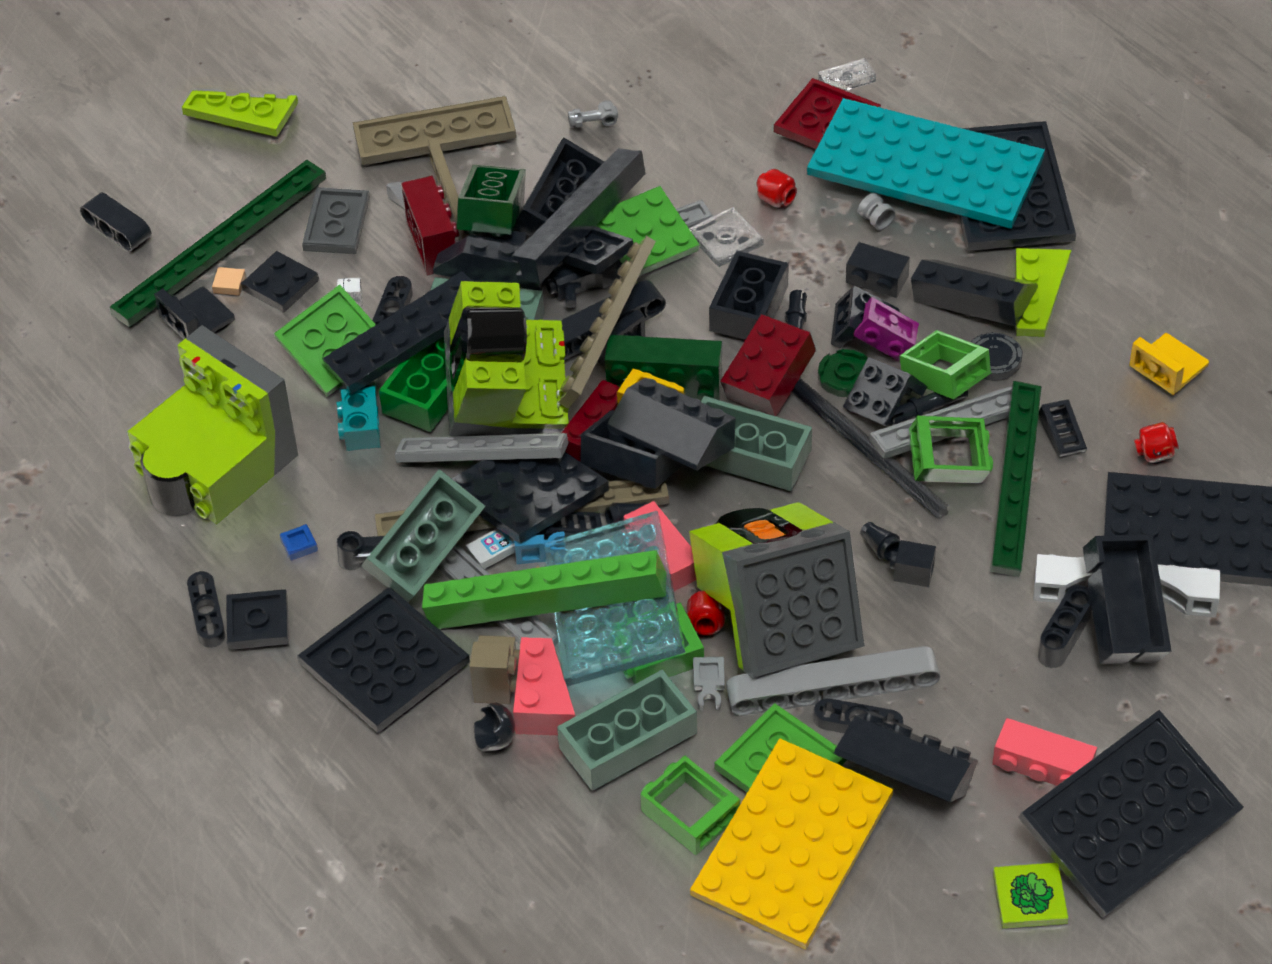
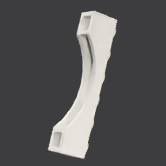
(1187, 589)

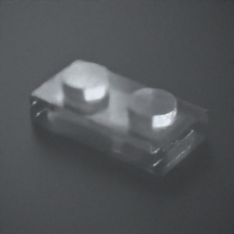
(849, 75)

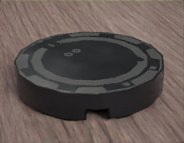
(1003, 352)

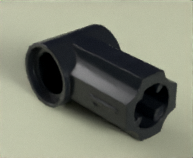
(354, 549)

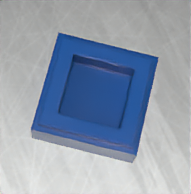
(298, 542)

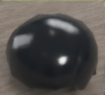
(495, 728)

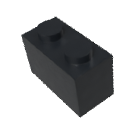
(877, 269)

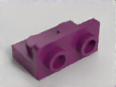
(886, 329)

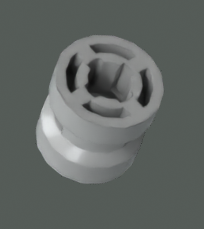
(873, 209)

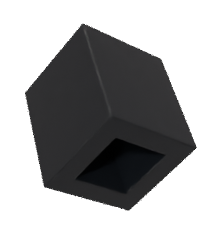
(913, 563)

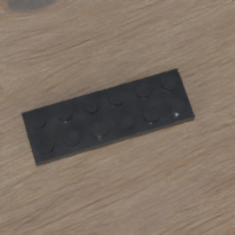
(395, 337)

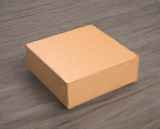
(228, 281)

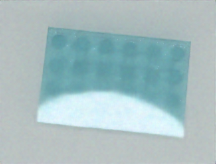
(620, 634)

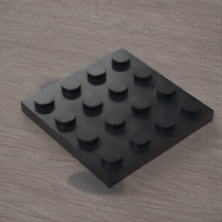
(530, 493)
(383, 659)

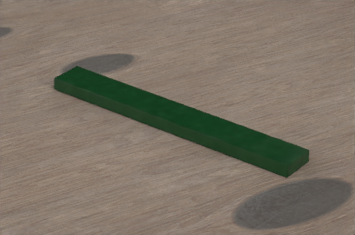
(1016, 479)

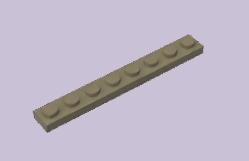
(603, 325)

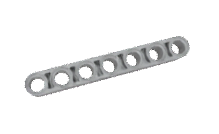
(834, 680)

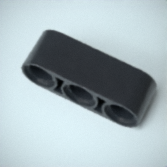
(115, 221)
(1065, 627)

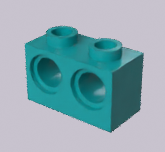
(360, 419)

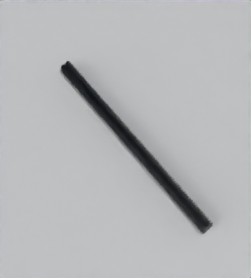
(862, 443)

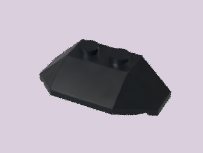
(482, 261)

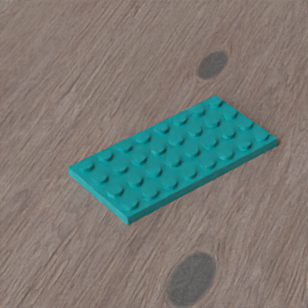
(926, 162)

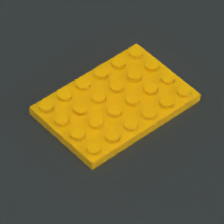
(792, 843)

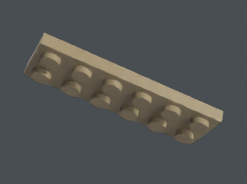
(453, 125)

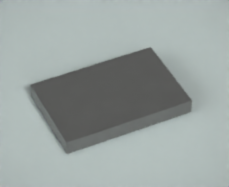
(336, 220)

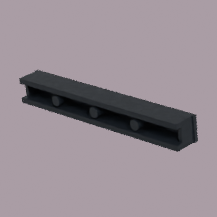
(579, 215)

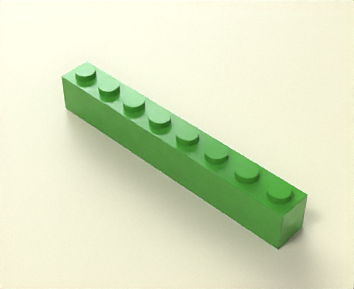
(545, 590)

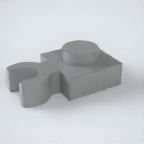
(709, 678)

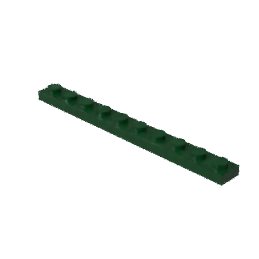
(218, 242)

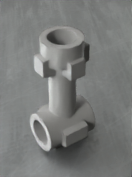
(606, 113)

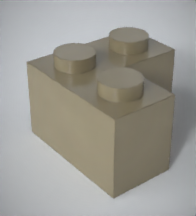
(494, 669)

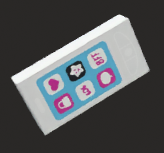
(491, 548)

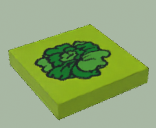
(1030, 895)

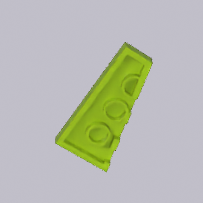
(241, 111)
(1047, 270)

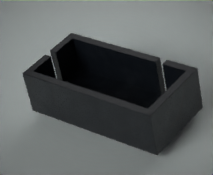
(1126, 599)

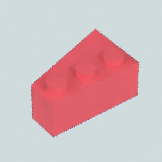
(540, 691)

